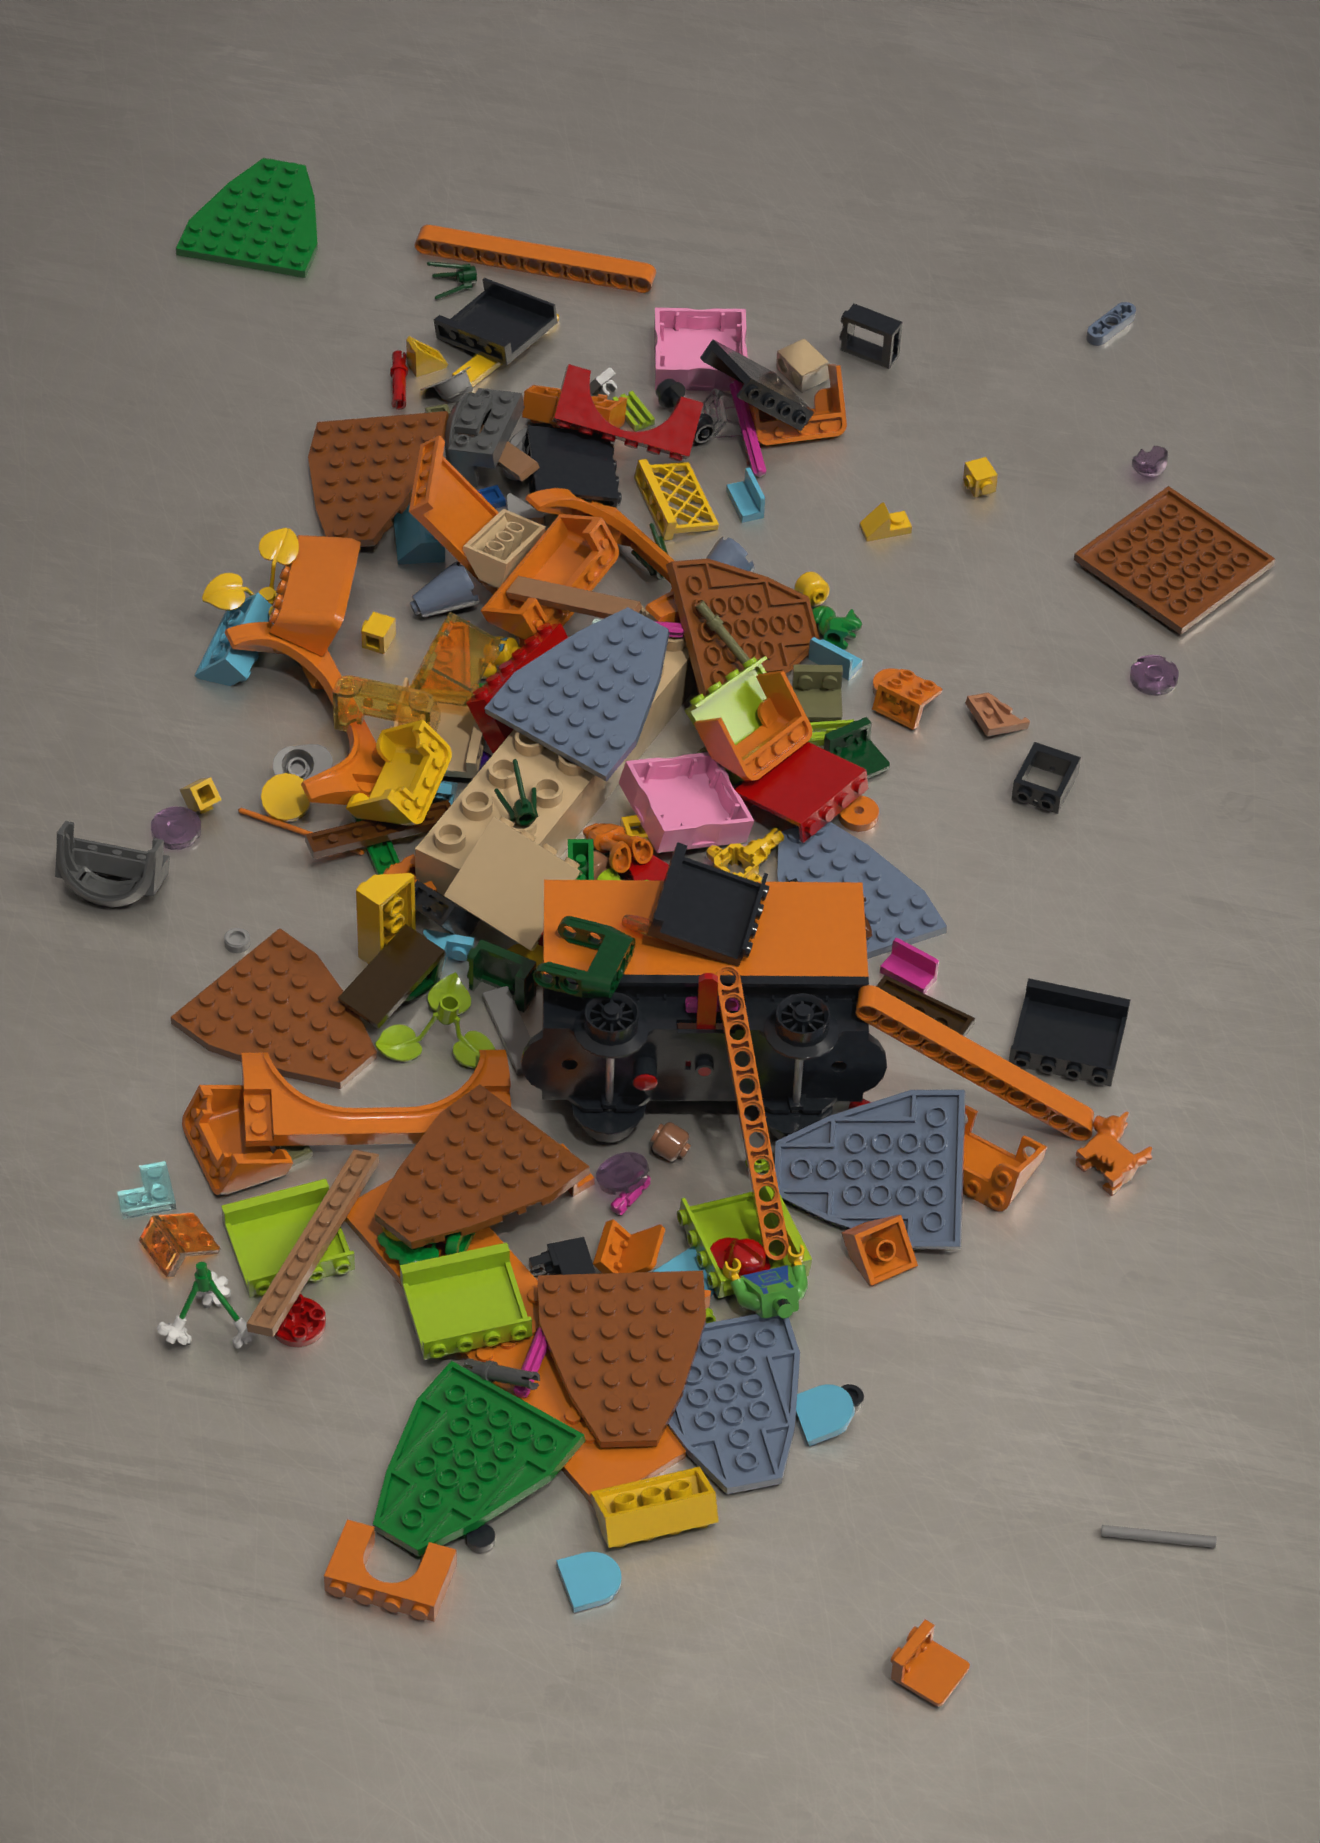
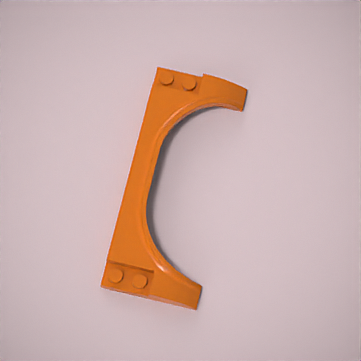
(624, 533)
(363, 763)
(285, 1117)

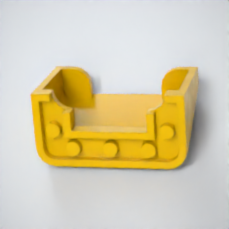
(410, 777)

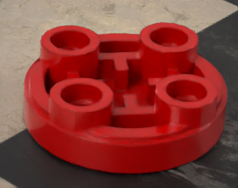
(303, 1323)

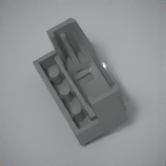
(498, 413)
(82, 855)

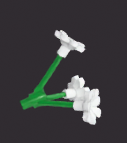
(211, 1290)

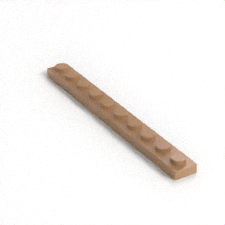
(312, 1243)

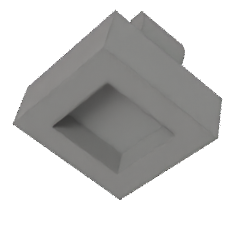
(603, 381)

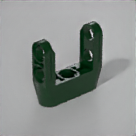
(606, 969)

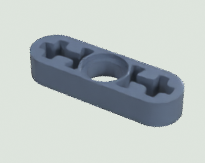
(1098, 338)

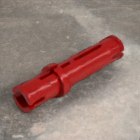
(398, 373)

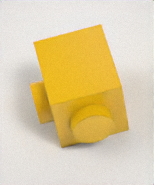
(980, 477)
(378, 632)
(200, 795)

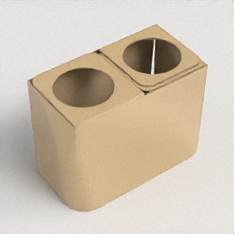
(800, 364)

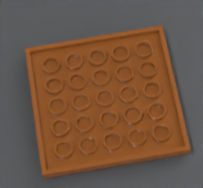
(1174, 560)

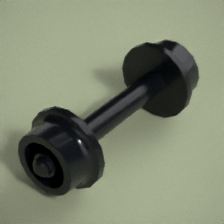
(668, 394)

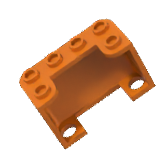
(993, 1173)

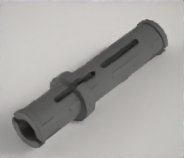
(493, 1372)

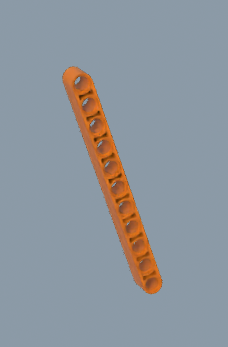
(535, 258)
(974, 1062)
(759, 1125)

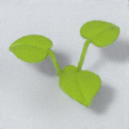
(449, 999)

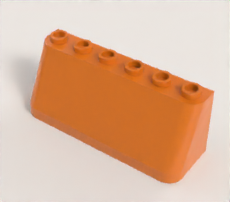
(570, 553)
(315, 592)

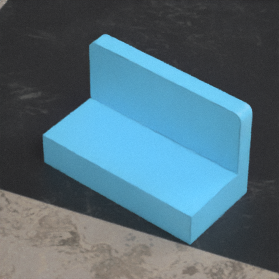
(747, 497)
(826, 653)

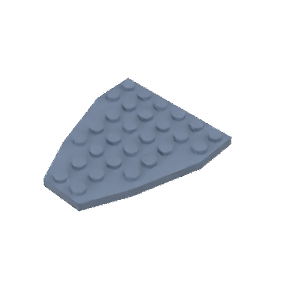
(588, 692)
(893, 901)
(883, 1163)
(741, 1402)

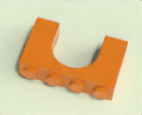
(415, 1596)

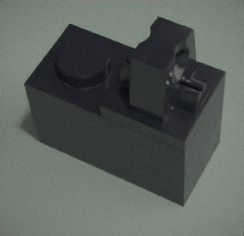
(563, 1259)

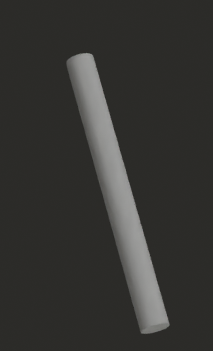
(1158, 1536)

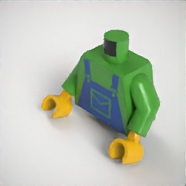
(772, 1290)

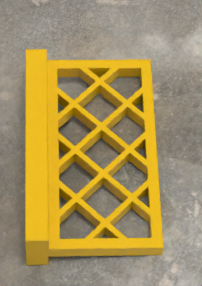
(658, 500)

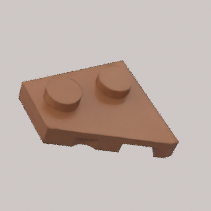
(993, 715)

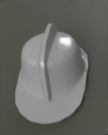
(454, 387)
(302, 760)

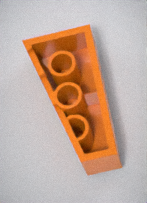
(542, 401)

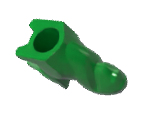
(836, 628)

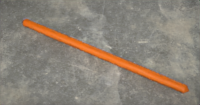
(284, 825)

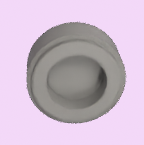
(237, 940)

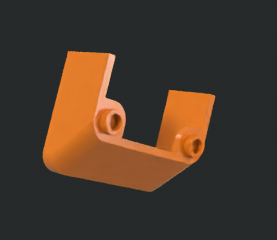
(827, 420)
(781, 733)

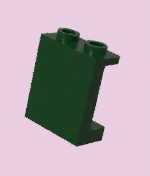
(500, 969)

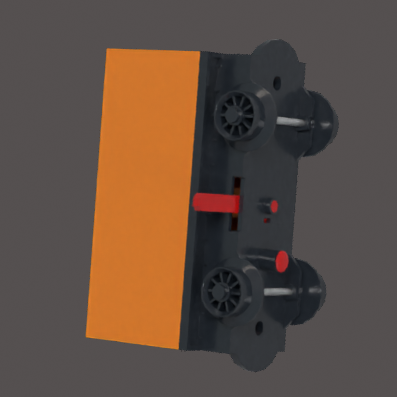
(645, 1045)

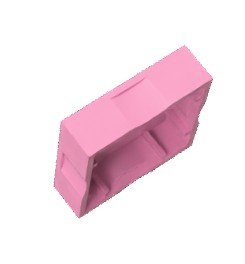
(685, 334)
(685, 802)

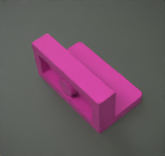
(910, 966)

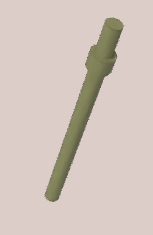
(715, 623)

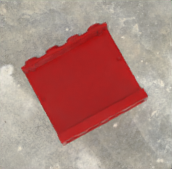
(807, 788)

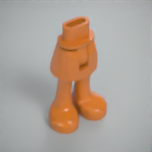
(620, 845)

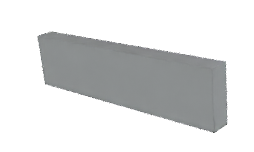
(508, 1024)

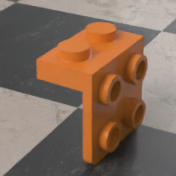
(628, 1252)
(927, 1666)

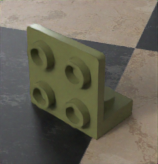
(819, 691)

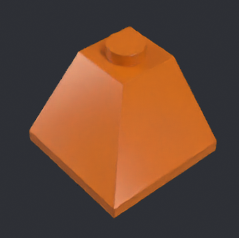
(880, 1248)

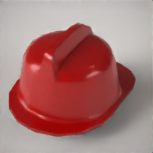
(747, 1250)

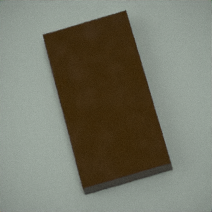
(392, 976)
(933, 1008)

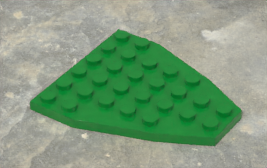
(258, 221)
(467, 1460)

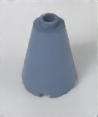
(730, 553)
(445, 593)

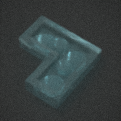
(153, 1197)

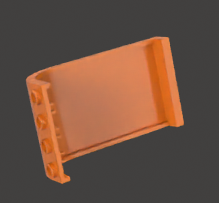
(448, 503)

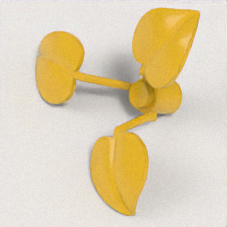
(226, 589)

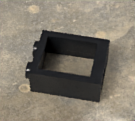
(876, 323)
(1051, 761)
(444, 911)

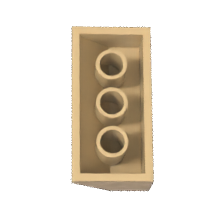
(501, 546)

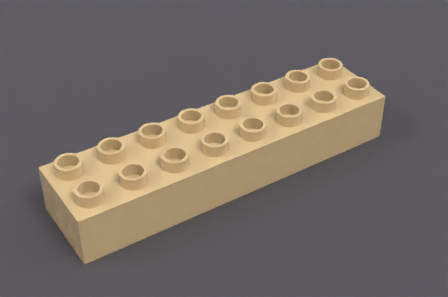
(564, 790)

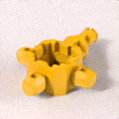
(749, 856)

